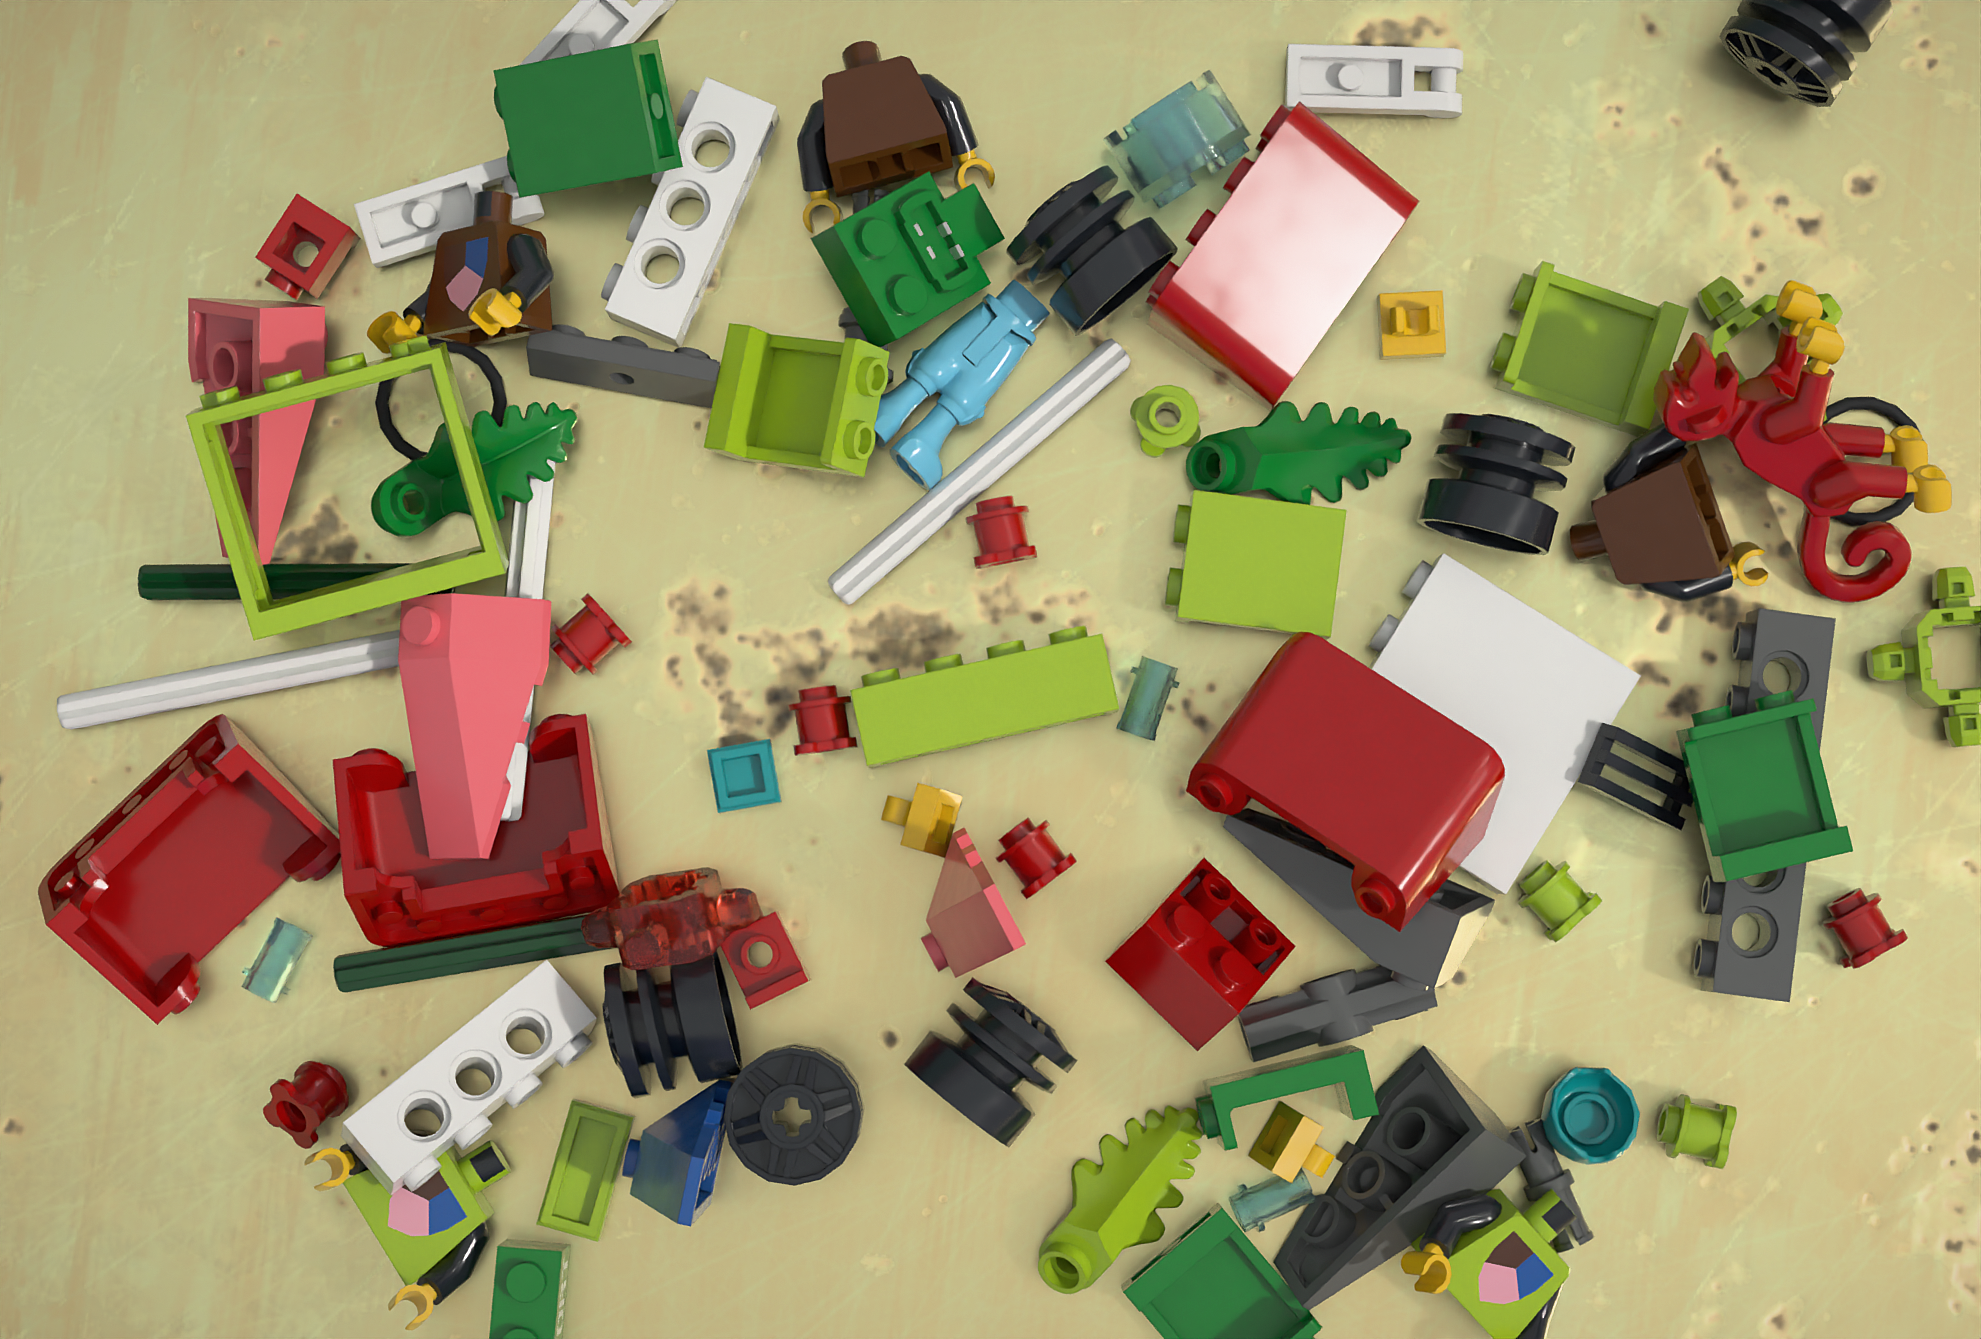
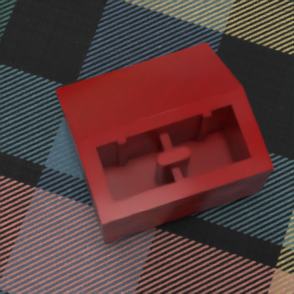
(1201, 954)

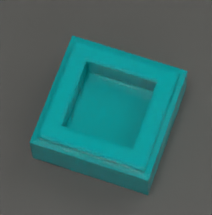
(744, 776)

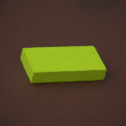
(585, 1170)

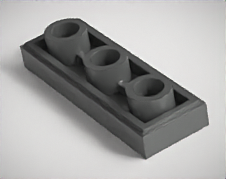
(623, 365)

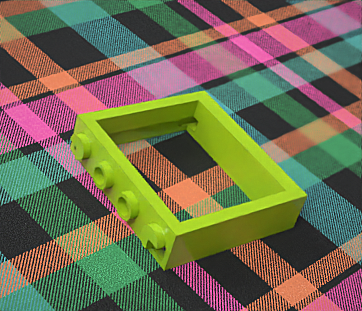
(371, 591)

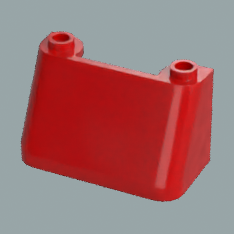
(1357, 772)
(184, 866)
(539, 867)

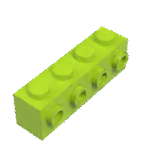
(984, 699)

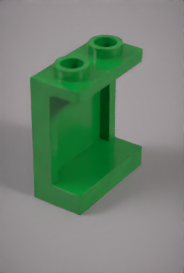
(587, 118)
(1760, 788)
(1341, 1066)
(1217, 1288)

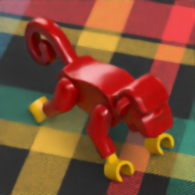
(1783, 440)

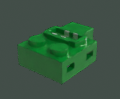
(909, 256)

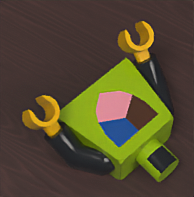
(429, 1232)
(1495, 1261)

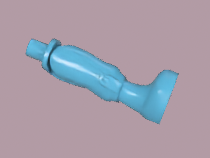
(966, 369)

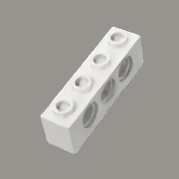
(669, 307)
(536, 1003)

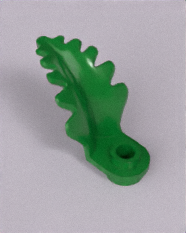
(1297, 455)
(506, 457)

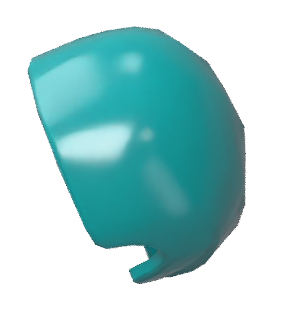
(1590, 1116)

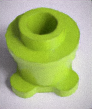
(1157, 437)
(1556, 898)
(1697, 1130)

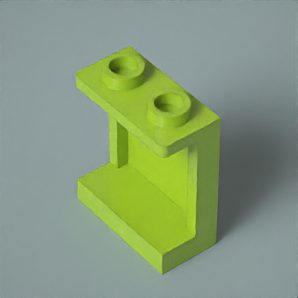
(1587, 349)
(797, 401)
(1257, 563)

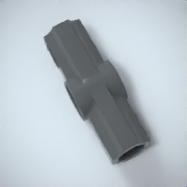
(1329, 1011)

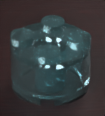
(1179, 138)

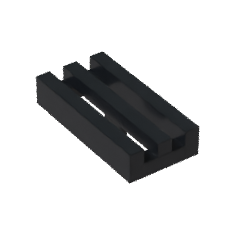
(1675, 792)

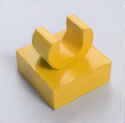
(1411, 325)
(926, 819)
(1290, 1143)

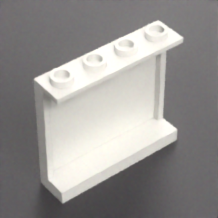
(1511, 683)

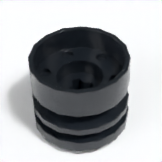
(1804, 43)
(1091, 249)
(1496, 483)
(670, 1022)
(991, 1061)
(822, 1086)

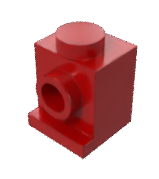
(299, 227)
(780, 975)

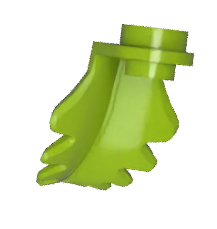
(1119, 1198)

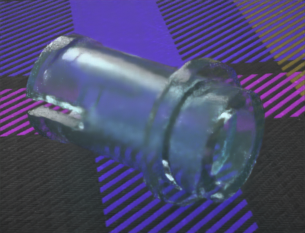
(1147, 698)
(276, 961)
(1269, 1200)

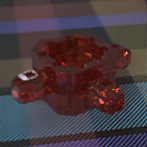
(670, 918)

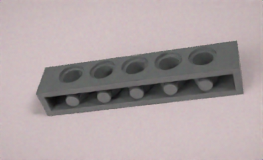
(1766, 969)

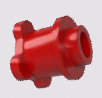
(1000, 532)
(587, 637)
(821, 721)
(1033, 856)
(1861, 928)
(307, 1101)

